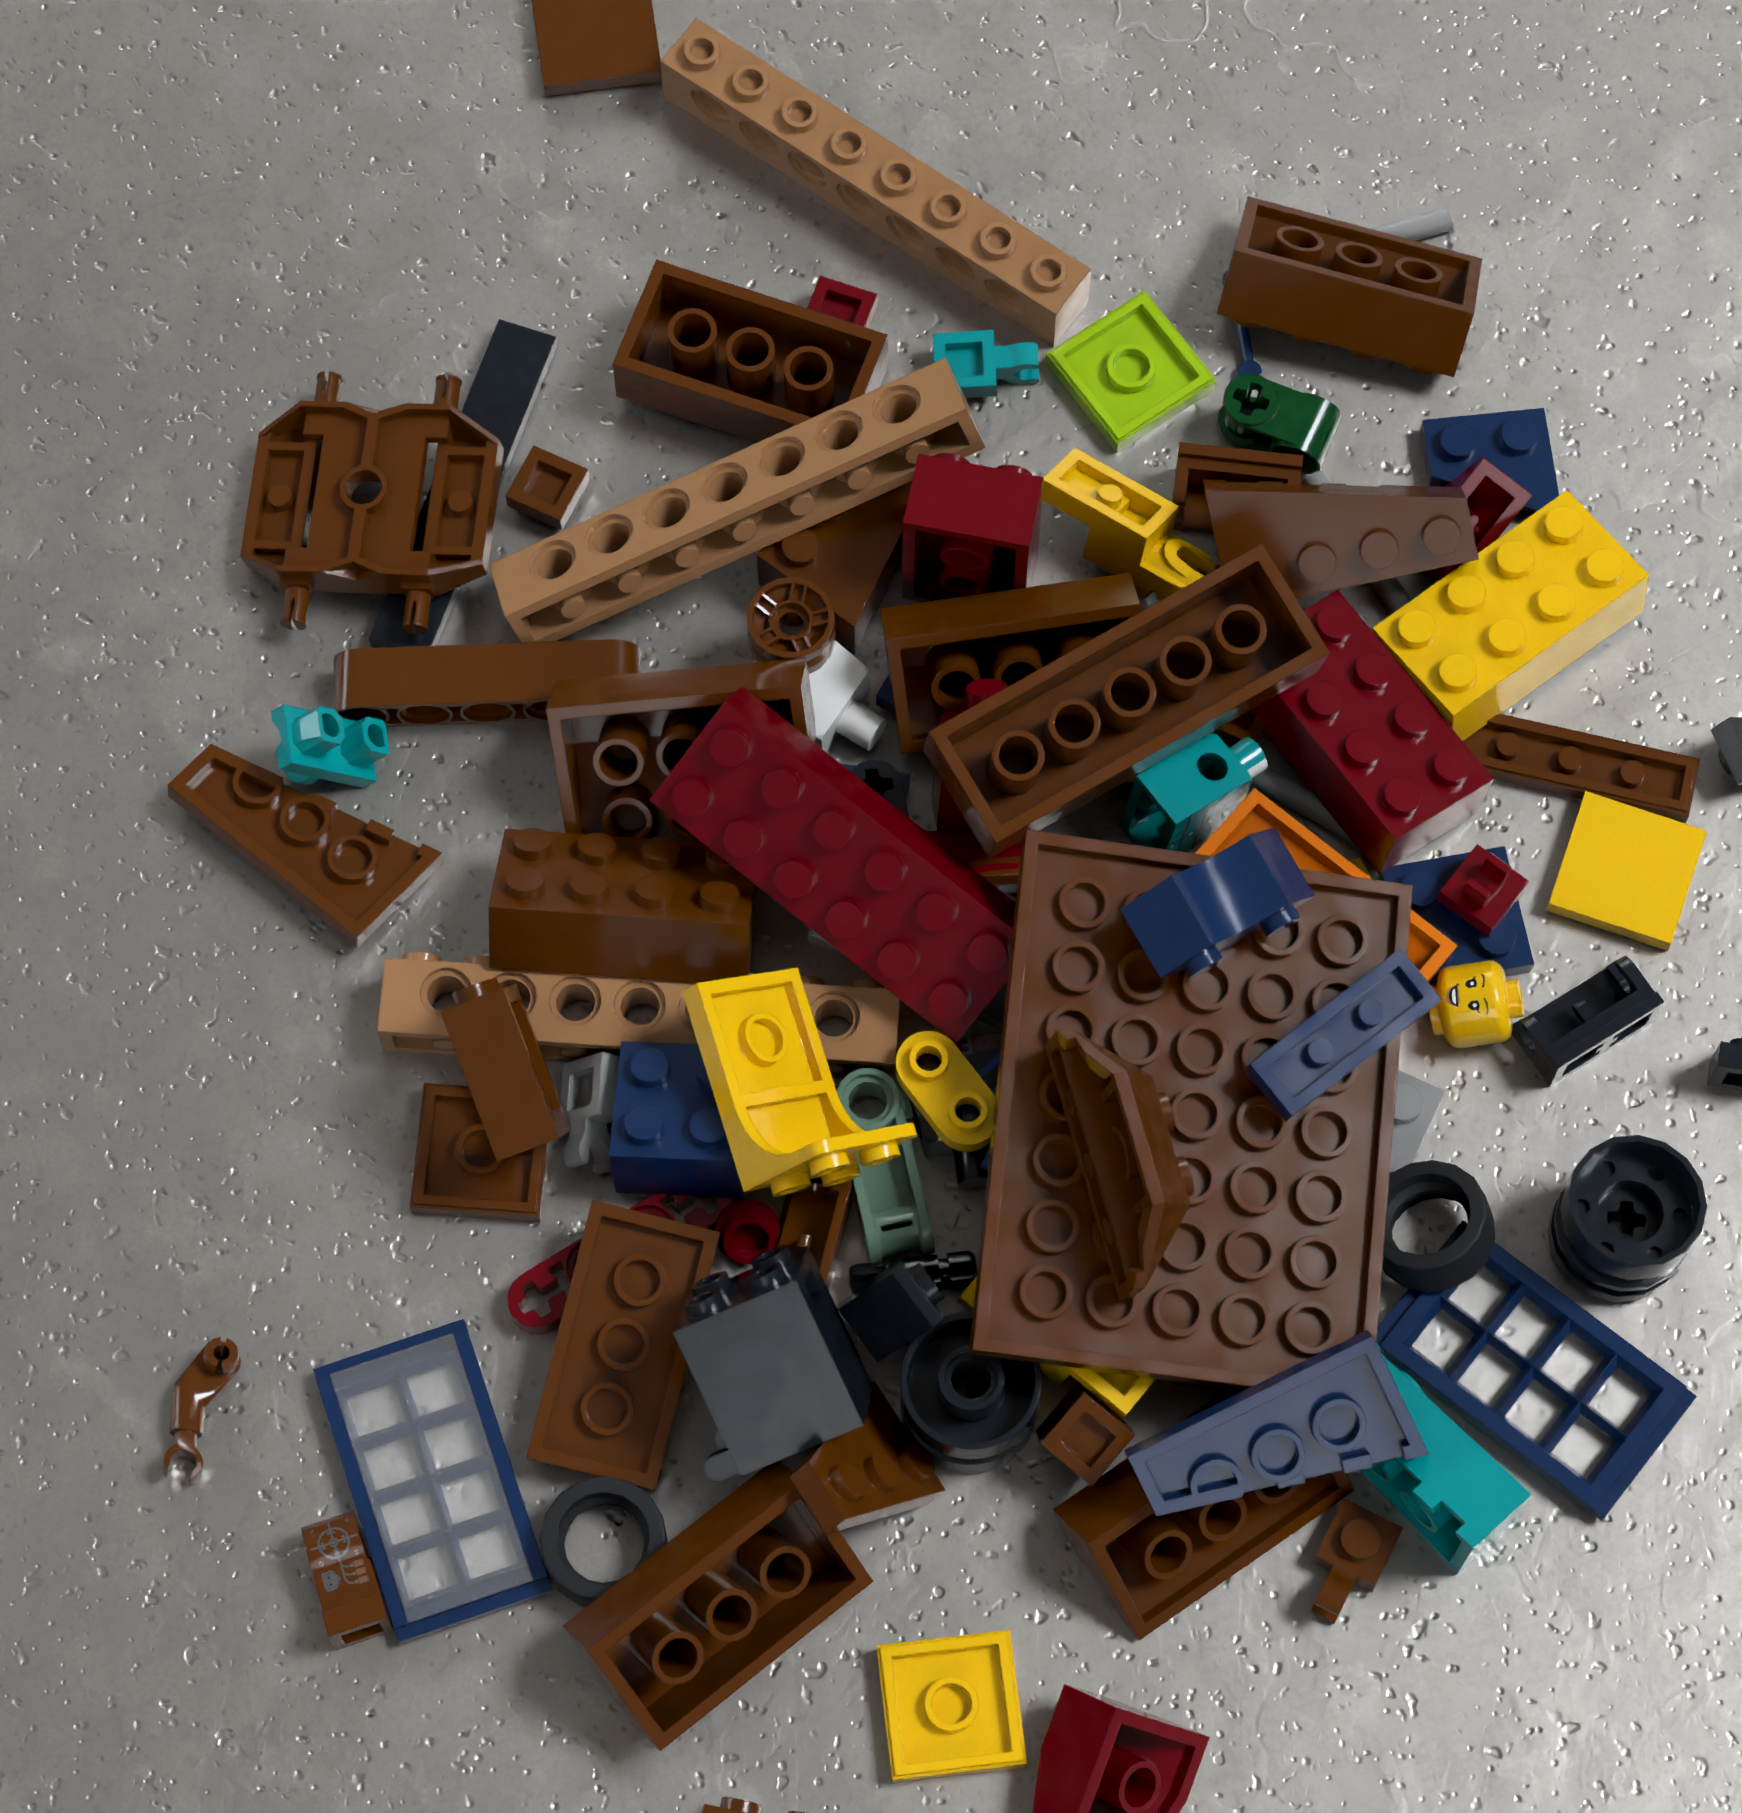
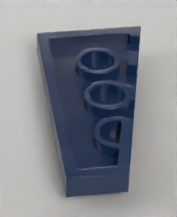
(1297, 1425)

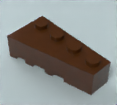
(847, 558)

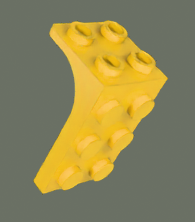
(779, 1087)

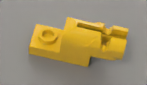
(1126, 526)

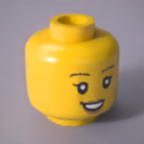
(1476, 1004)

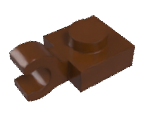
(1353, 1552)

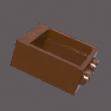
(504, 1068)

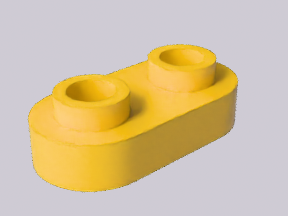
(945, 1089)

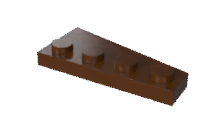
(321, 856)

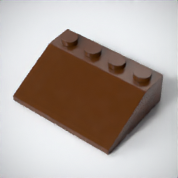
(628, 731)

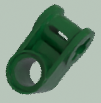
(1280, 420)

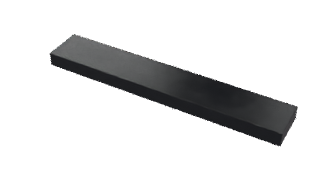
(502, 405)

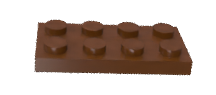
(615, 1351)

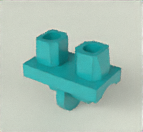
(328, 746)

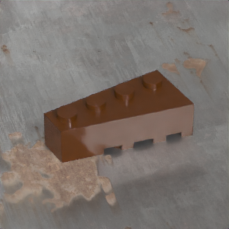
(1341, 532)

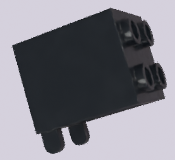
(771, 1361)

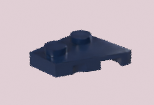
(1509, 440)

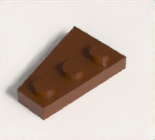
(867, 1472)

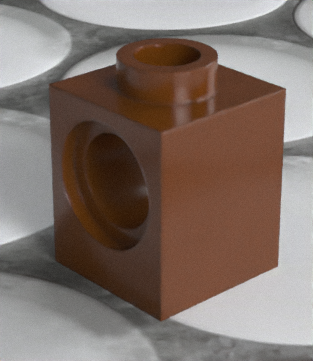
(1084, 1433)

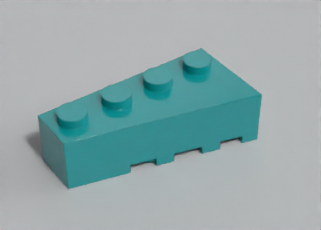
(1456, 1493)

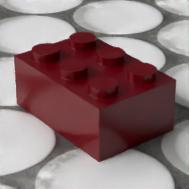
(969, 528)

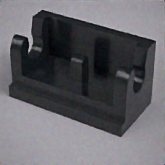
(1588, 1020)

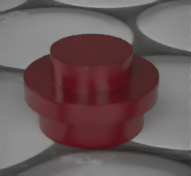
(746, 1230)

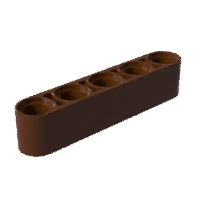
(469, 680)

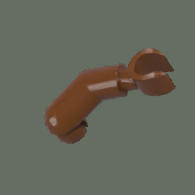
(193, 1394)

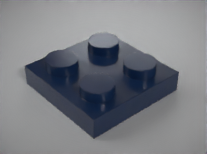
(1505, 945)

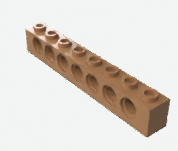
(875, 182)
(734, 506)
(415, 982)

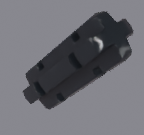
(957, 1269)

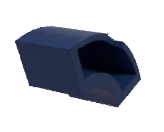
(1218, 904)

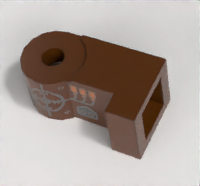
(346, 1581)

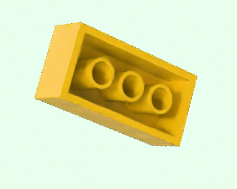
(1515, 614)

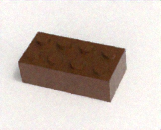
(740, 356)
(619, 908)
(716, 1605)

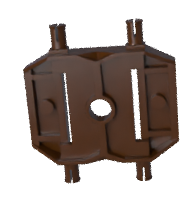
(316, 539)

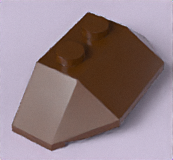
(1123, 1154)

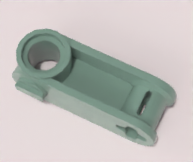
(891, 1193)

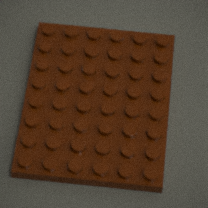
(1281, 1213)

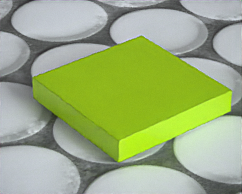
(1130, 371)

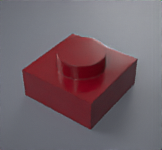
(843, 301)

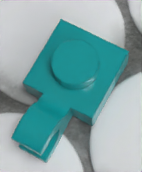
(980, 363)

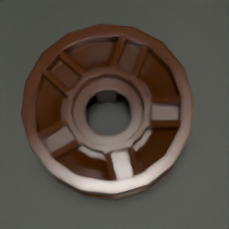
(794, 603)

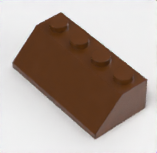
(1350, 287)
(993, 635)
(1169, 1561)

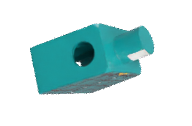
(1190, 793)

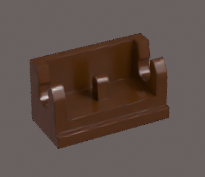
(1223, 463)
(819, 1220)

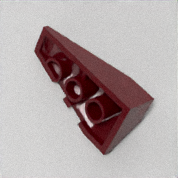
(1114, 1759)

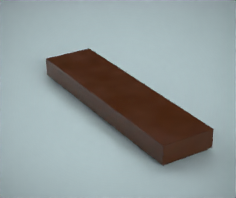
(1578, 762)

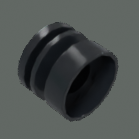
(1654, 1199)

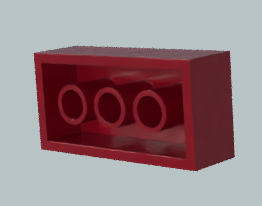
(1373, 743)

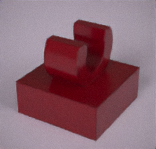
(1483, 890)

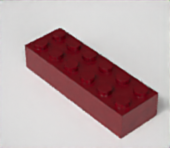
(844, 862)

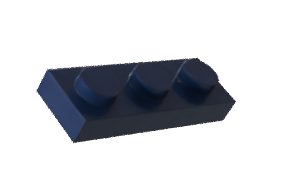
(1343, 1034)

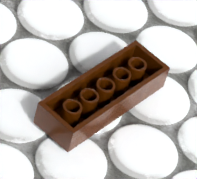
(1125, 700)

